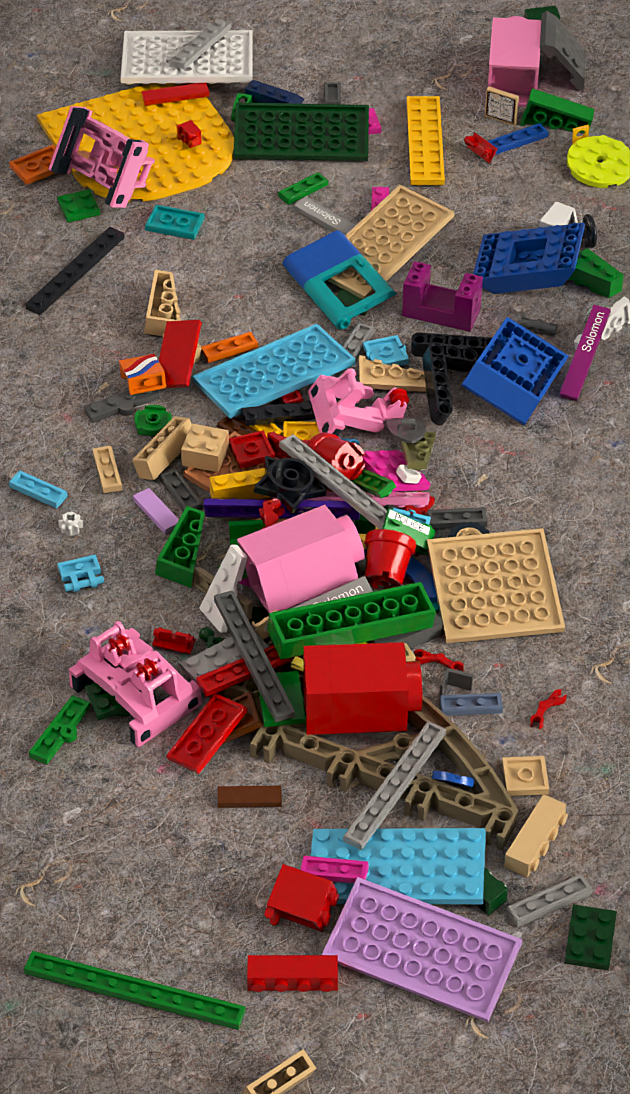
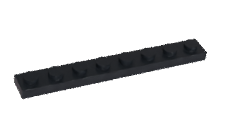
(74, 271)

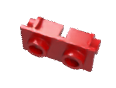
(480, 147)
(177, 642)

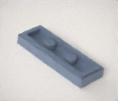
(471, 704)

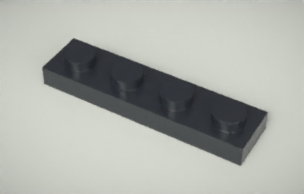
(277, 413)

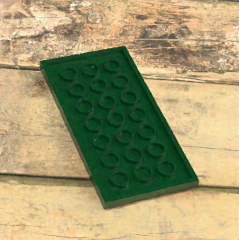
(301, 131)

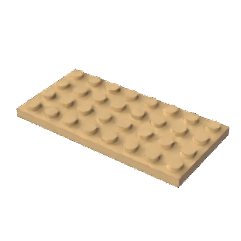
(392, 236)

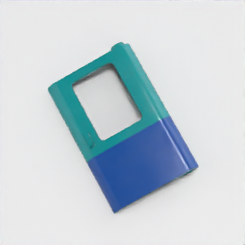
(326, 259)

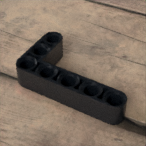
(421, 341)
(436, 361)

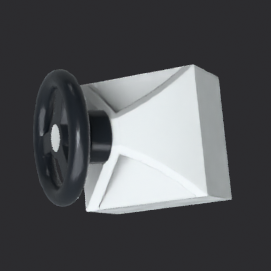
(562, 215)

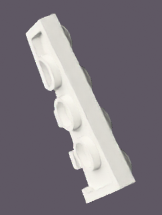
(619, 315)
(225, 580)

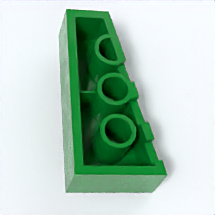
(555, 112)
(181, 550)

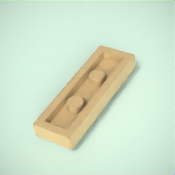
(107, 469)

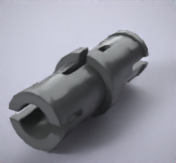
(539, 326)

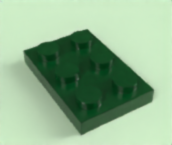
(104, 703)
(590, 937)

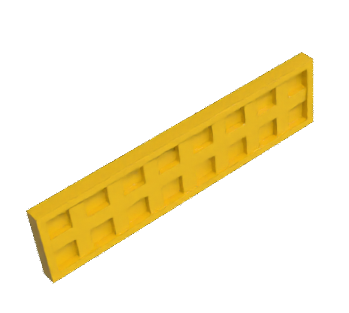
(425, 140)

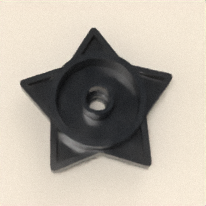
(289, 482)

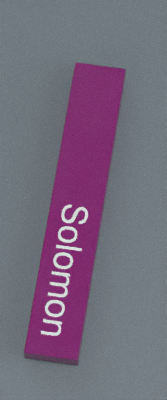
(585, 352)

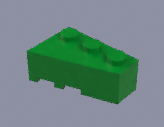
(597, 274)

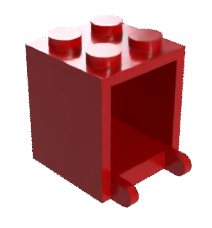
(301, 899)

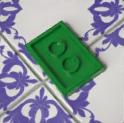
(292, 688)

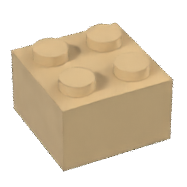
(205, 447)

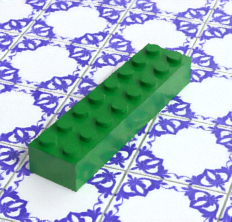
(351, 619)

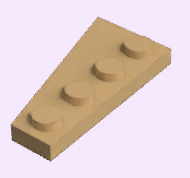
(386, 377)

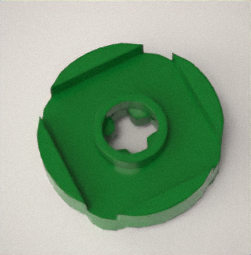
(144, 422)

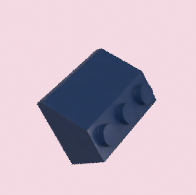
(269, 94)

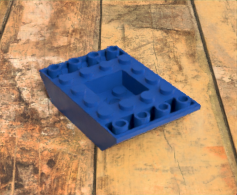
(529, 258)
(506, 381)

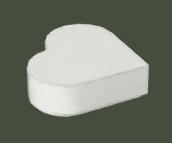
(408, 475)

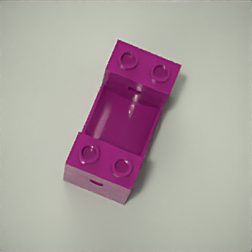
(440, 304)

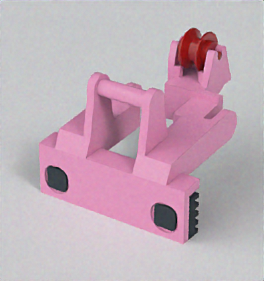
(333, 415)

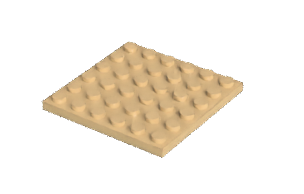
(495, 585)

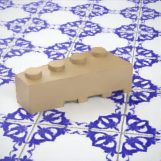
(162, 303)

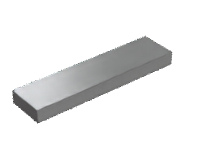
(549, 900)

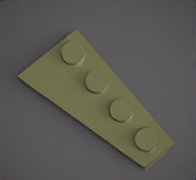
(418, 453)

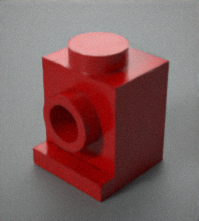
(189, 134)

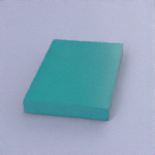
(174, 222)

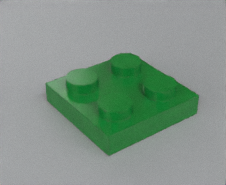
(78, 205)

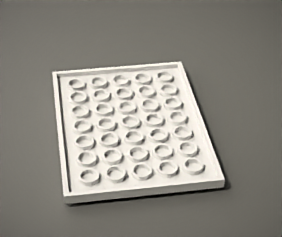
(149, 54)

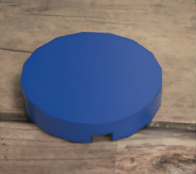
(452, 778)

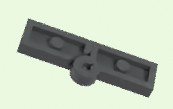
(119, 403)

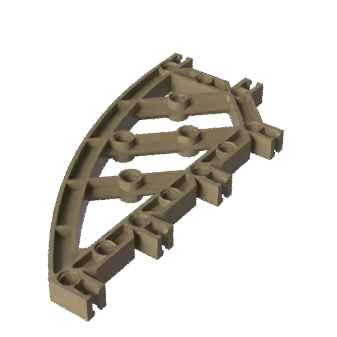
(488, 808)

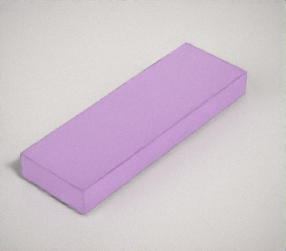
(156, 510)

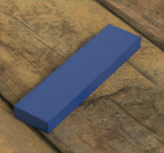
(519, 138)

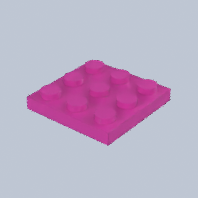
(386, 463)

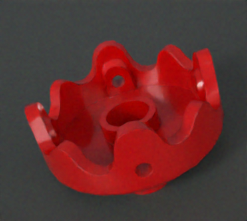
(271, 511)

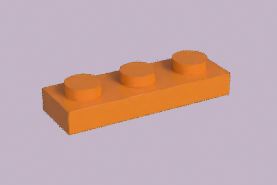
(229, 347)

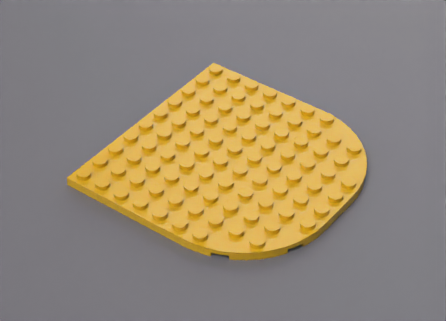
(175, 164)

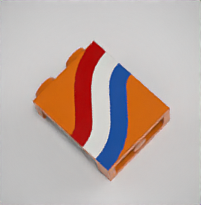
(143, 374)

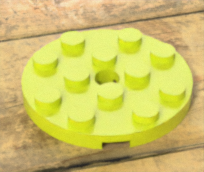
(586, 152)

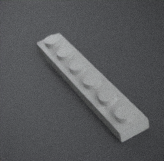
(200, 44)

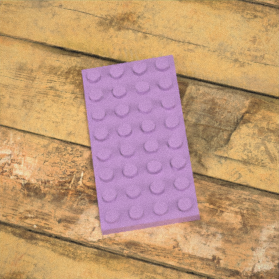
(423, 949)

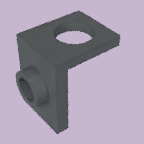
(457, 679)

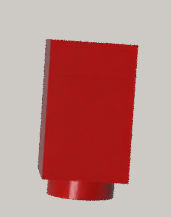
(359, 688)

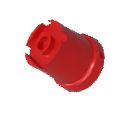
(339, 453)
(387, 557)

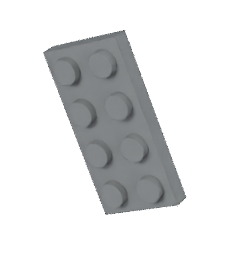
(213, 658)

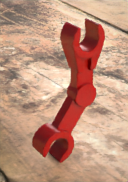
(426, 657)
(553, 700)

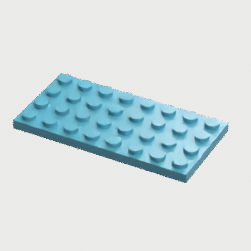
(273, 370)
(416, 862)

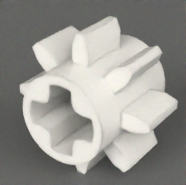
(70, 523)

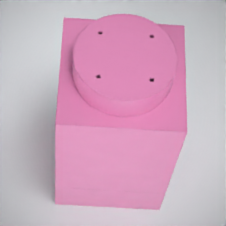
(515, 56)
(301, 558)

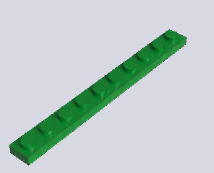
(135, 990)

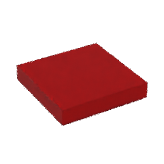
(251, 449)

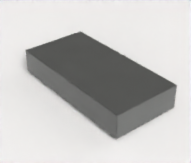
(332, 93)

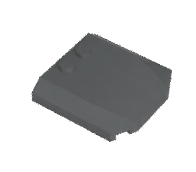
(560, 42)

